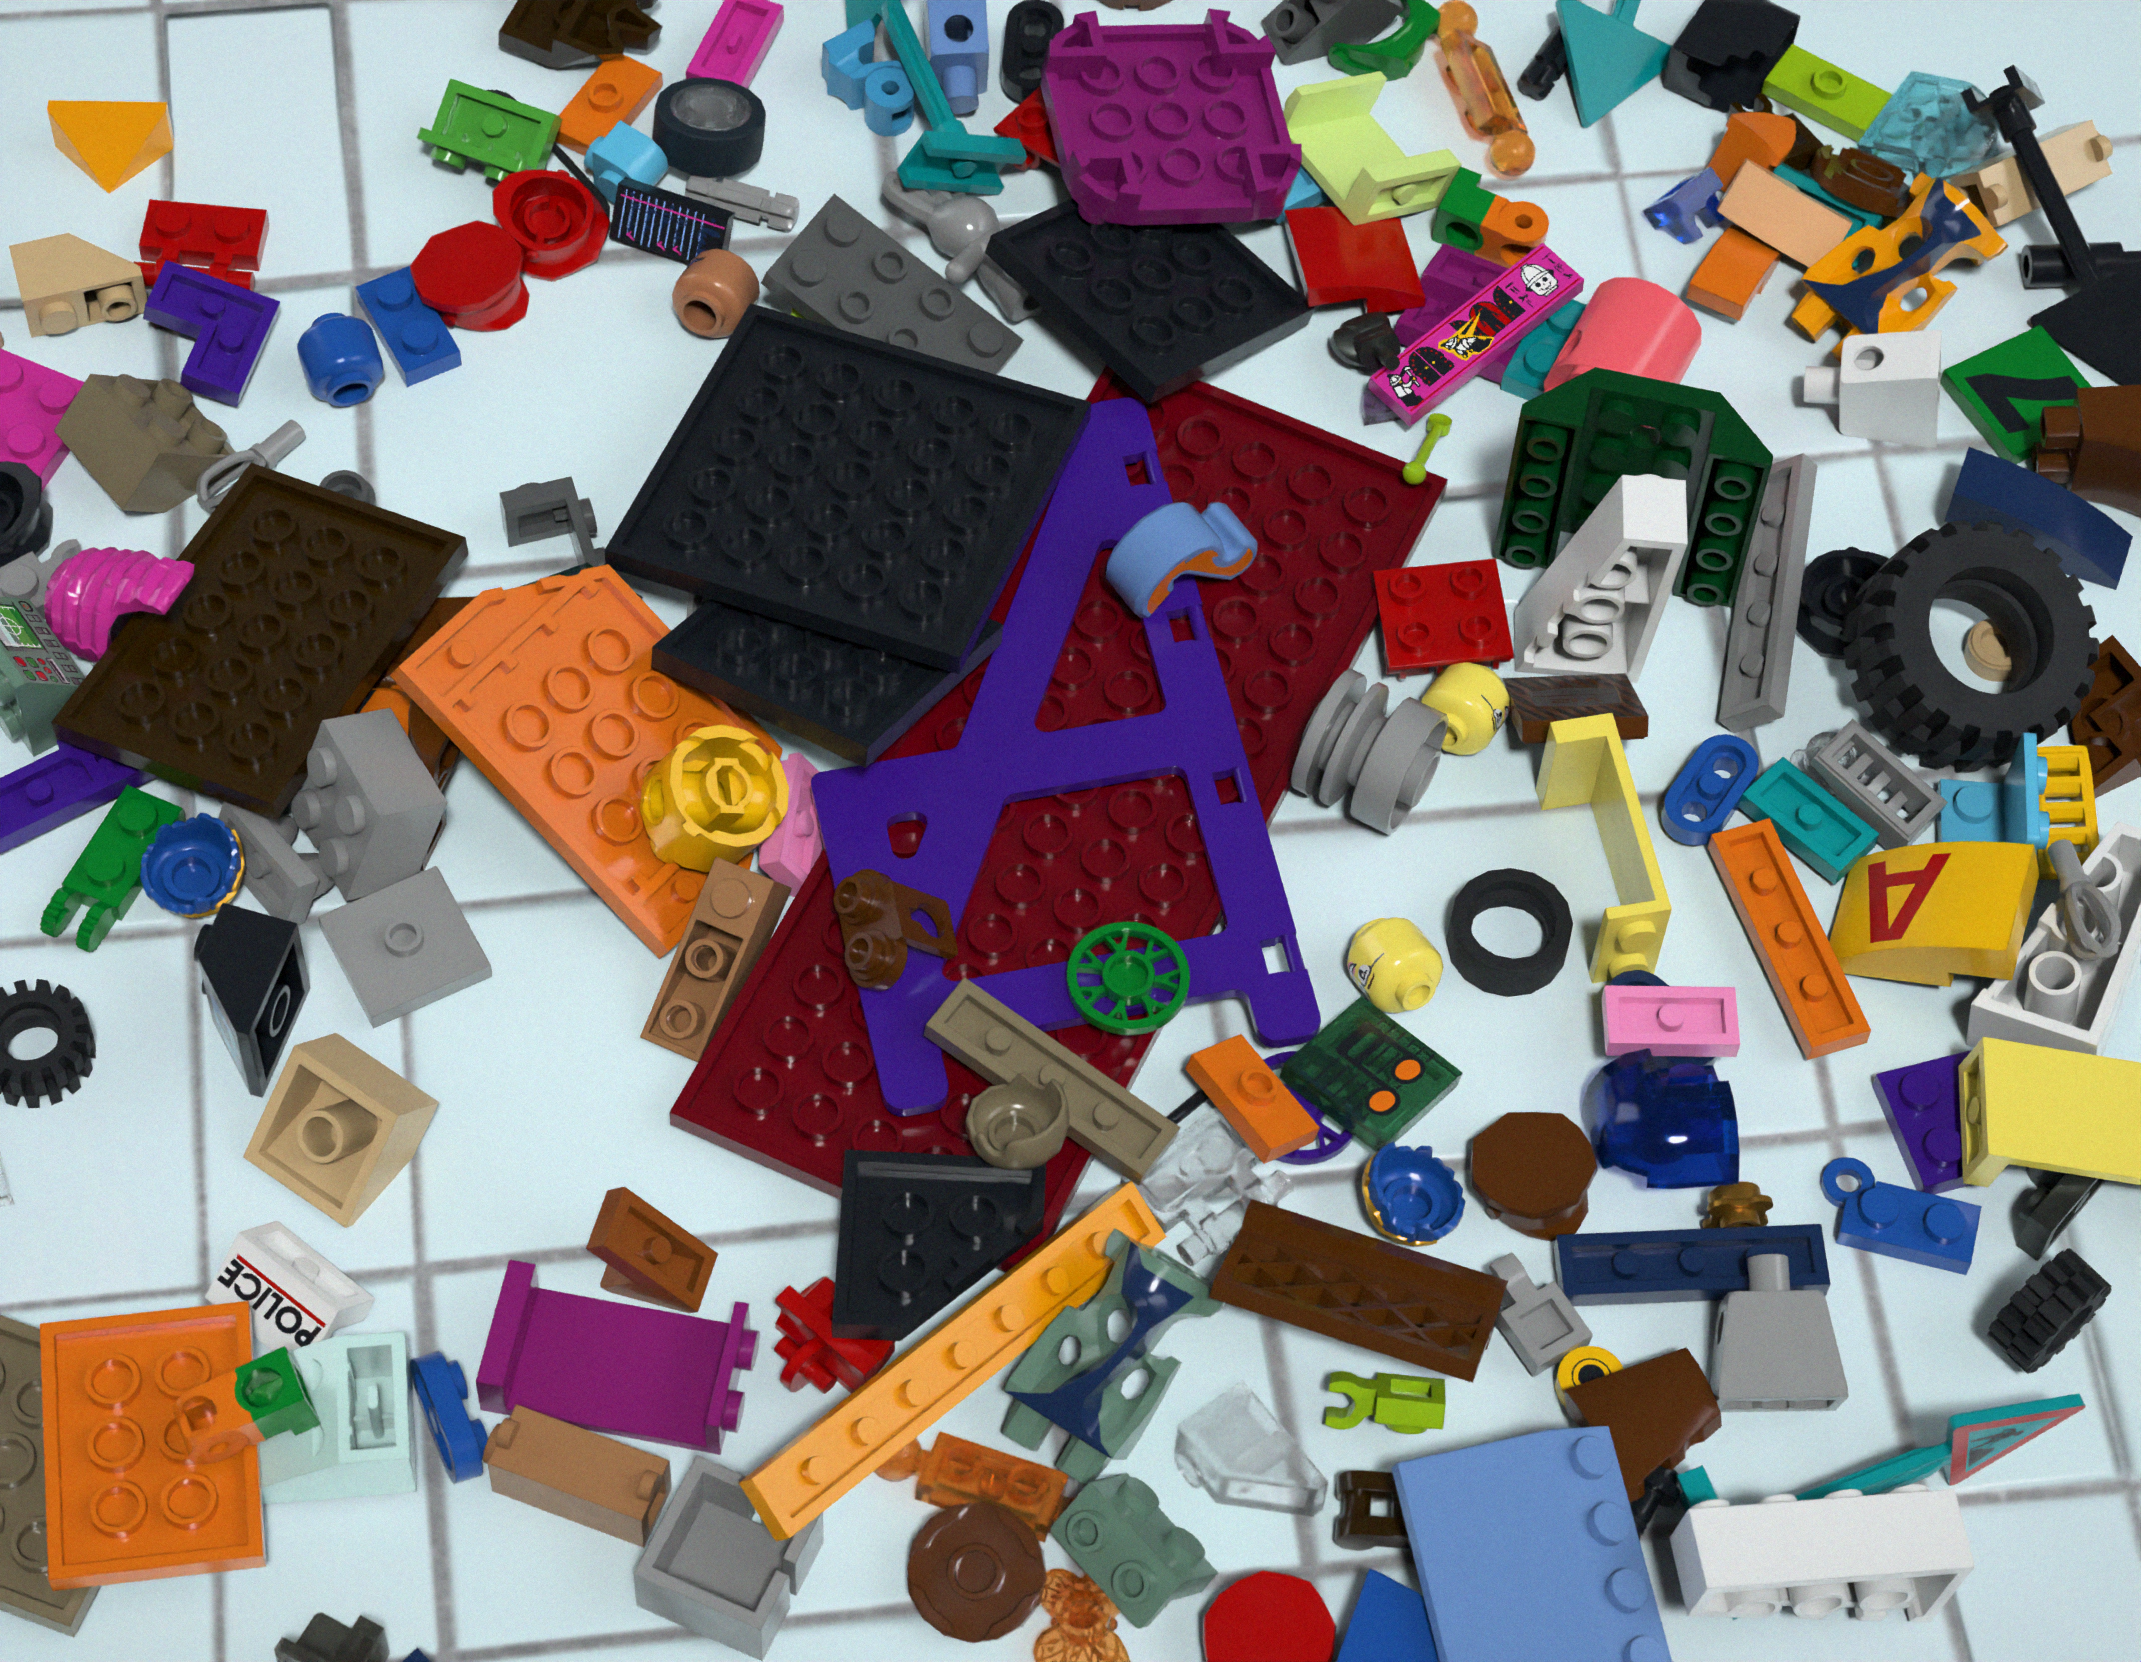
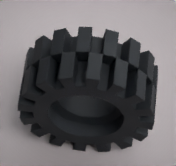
(63, 1062)
(2049, 1310)

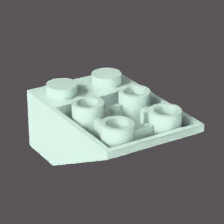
(366, 1425)

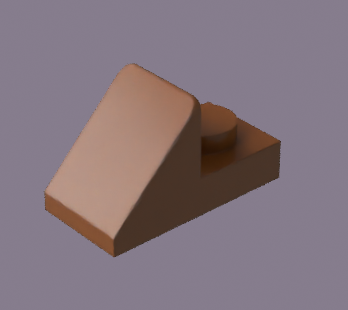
(649, 1254)

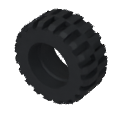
(2026, 600)

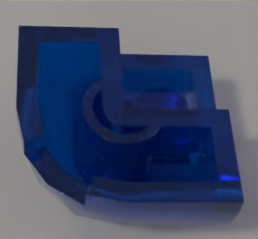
(1663, 1122)

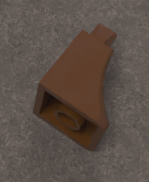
(2094, 446)

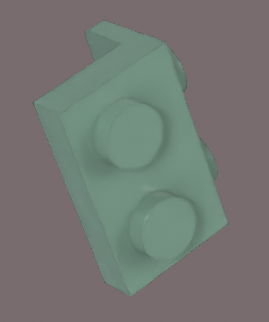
(1132, 1547)

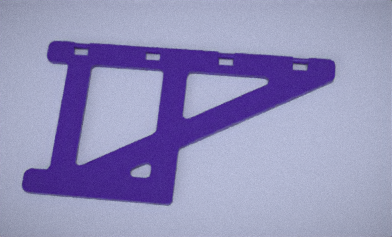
(1010, 760)

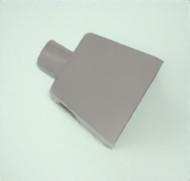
(1775, 1346)

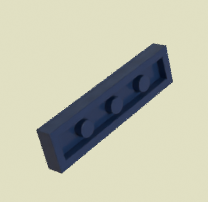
(1682, 1263)

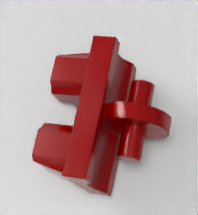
(811, 1350)

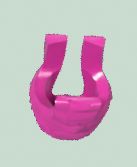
(100, 585)

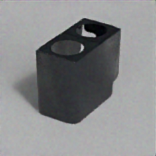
(1729, 51)

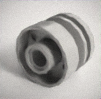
(1380, 756)

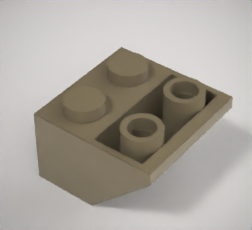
(142, 440)

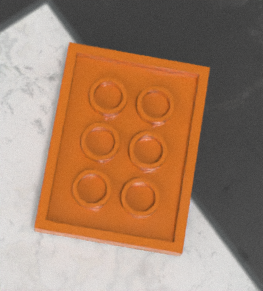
(115, 1463)

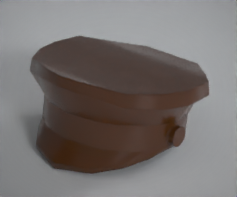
(1534, 1173)

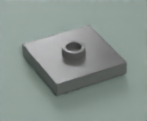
(405, 946)

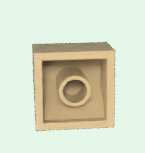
(339, 1127)

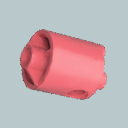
(1630, 330)

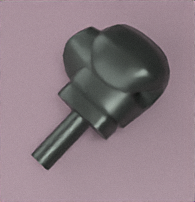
(1367, 342)

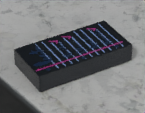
(668, 221)

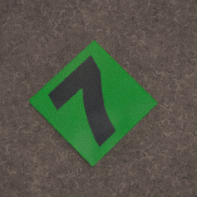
(2009, 387)

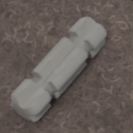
(745, 200)

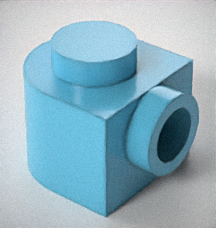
(622, 155)

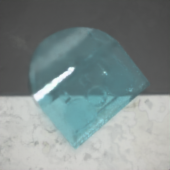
(1930, 128)

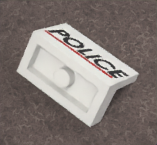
(289, 1288)

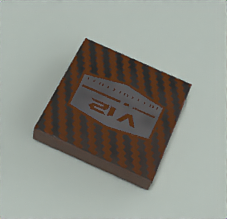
(1558, 698)

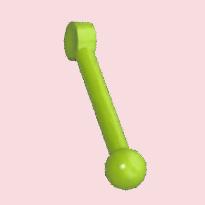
(1437, 426)

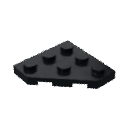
(923, 1234)

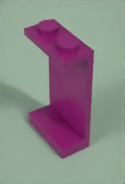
(615, 1365)

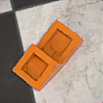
(1734, 272)

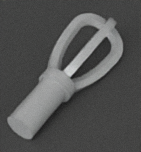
(262, 454)
(2076, 887)

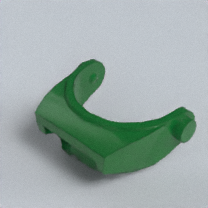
(1395, 54)

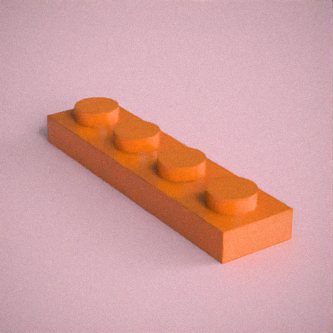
(1789, 939)

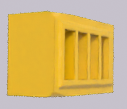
(2068, 776)

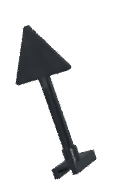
(2105, 314)

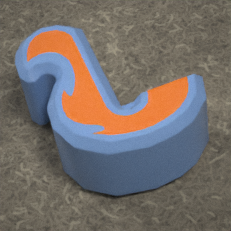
(1176, 543)

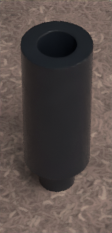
(2048, 267)

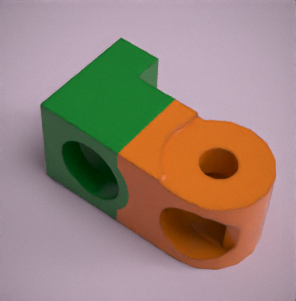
(1487, 222)
(245, 1408)

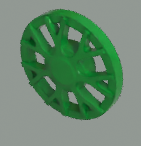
(1128, 978)

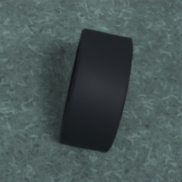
(1515, 890)

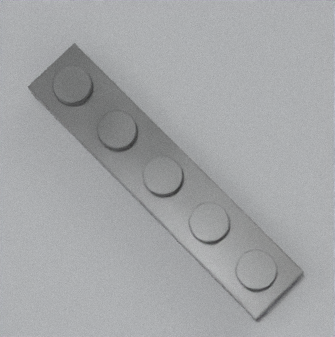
(1769, 599)

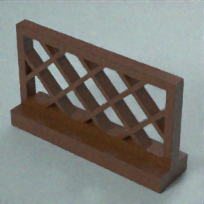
(1359, 1289)

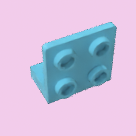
(1999, 810)

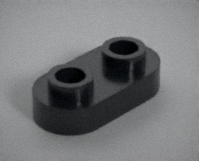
(1025, 45)

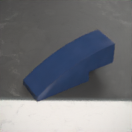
(2057, 518)

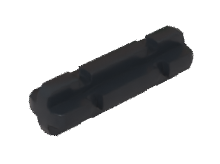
(1549, 66)

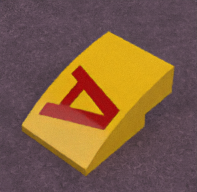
(1936, 911)

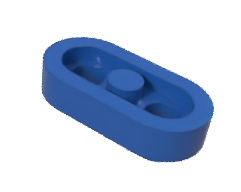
(1707, 794)
(440, 1394)

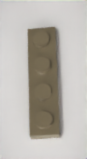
(1101, 1112)

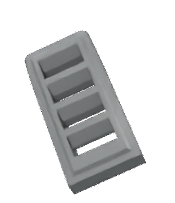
(1908, 788)

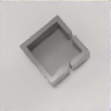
(367, 803)
(719, 1567)

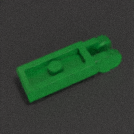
(109, 868)

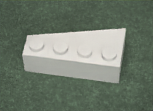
(1607, 585)
(2054, 993)
(1824, 1555)

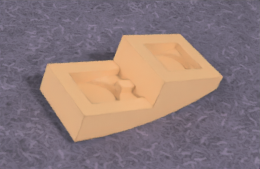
(1782, 214)

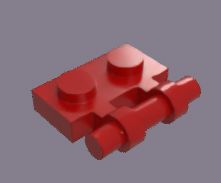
(203, 236)

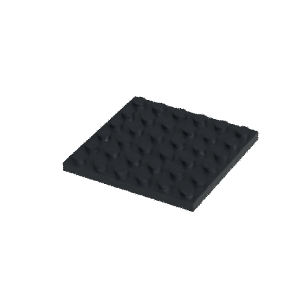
(850, 487)

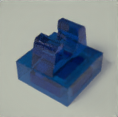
(1682, 202)

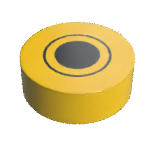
(1583, 1366)

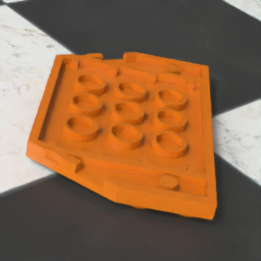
(566, 720)

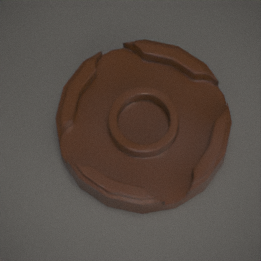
(1862, 180)
(976, 1572)

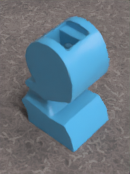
(876, 87)

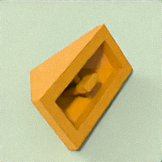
(111, 137)

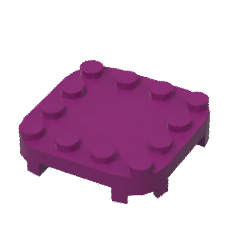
(1168, 122)

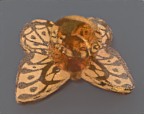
(1080, 1622)

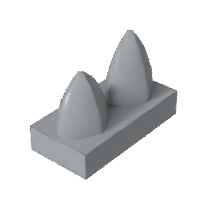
(272, 870)

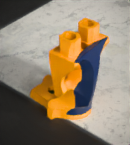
(1871, 300)

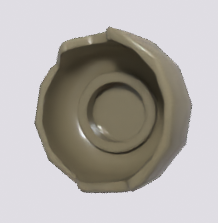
(1019, 1123)

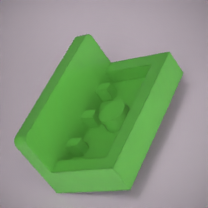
(490, 132)

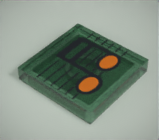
(1370, 1075)

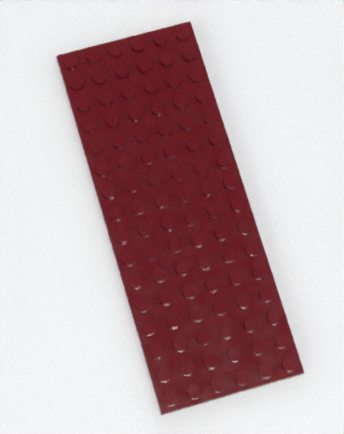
(793, 1057)

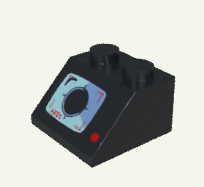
(253, 987)

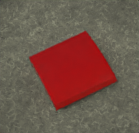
(1353, 261)

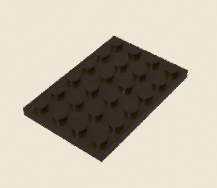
(278, 629)

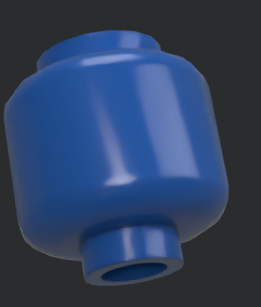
(340, 359)

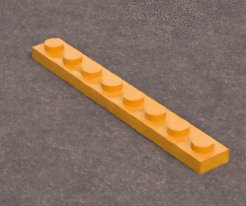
(944, 1366)

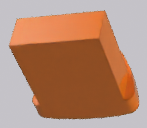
(1754, 136)

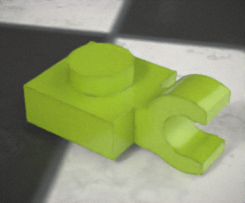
(1400, 1401)

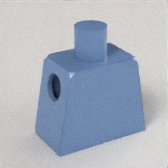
(958, 49)

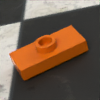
(612, 93)
(1252, 1098)

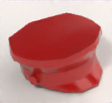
(551, 220)
(472, 277)
(1269, 1621)

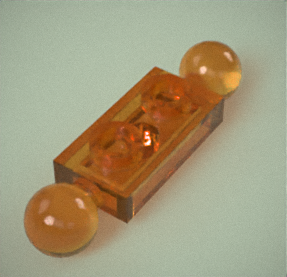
(1484, 89)
(972, 1473)

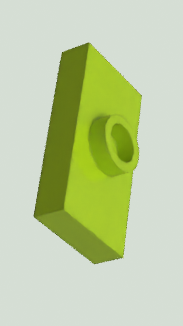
(1825, 92)

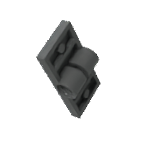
(868, 284)

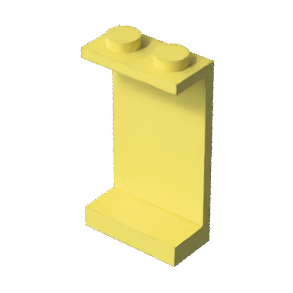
(1588, 765)
(2048, 1112)

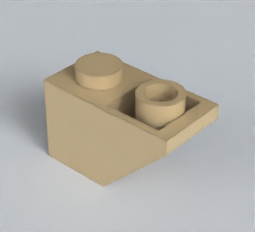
(74, 284)

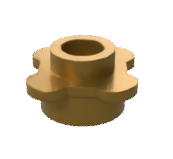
(1737, 1206)

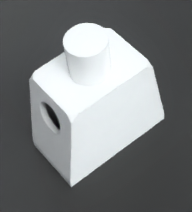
(1884, 387)

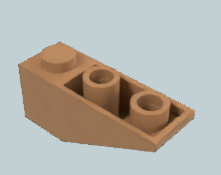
(714, 957)

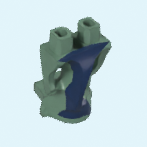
(1088, 1394)

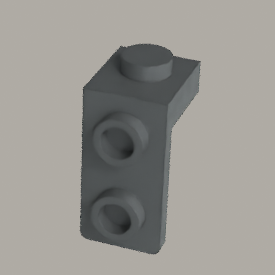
(548, 511)

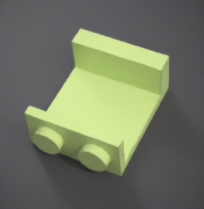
(1357, 158)

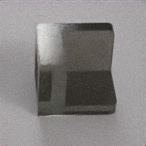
(334, 1642)

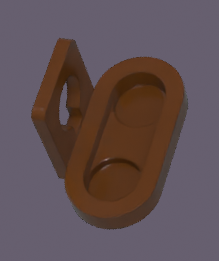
(879, 927)

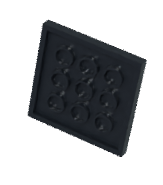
(1151, 297)
(809, 681)

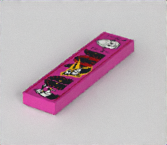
(1476, 334)

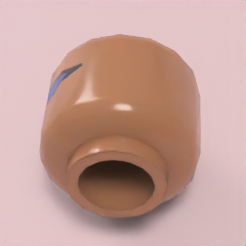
(715, 293)

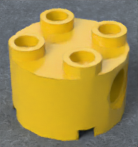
(713, 798)

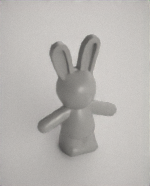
(962, 230)

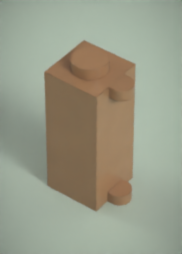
(578, 1474)

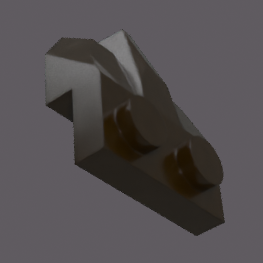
(578, 30)

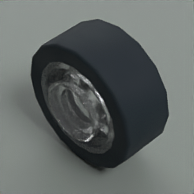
(709, 126)

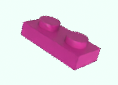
(737, 41)

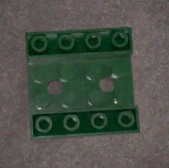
(1588, 435)

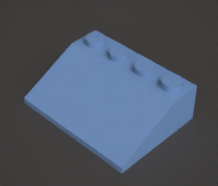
(1531, 1551)

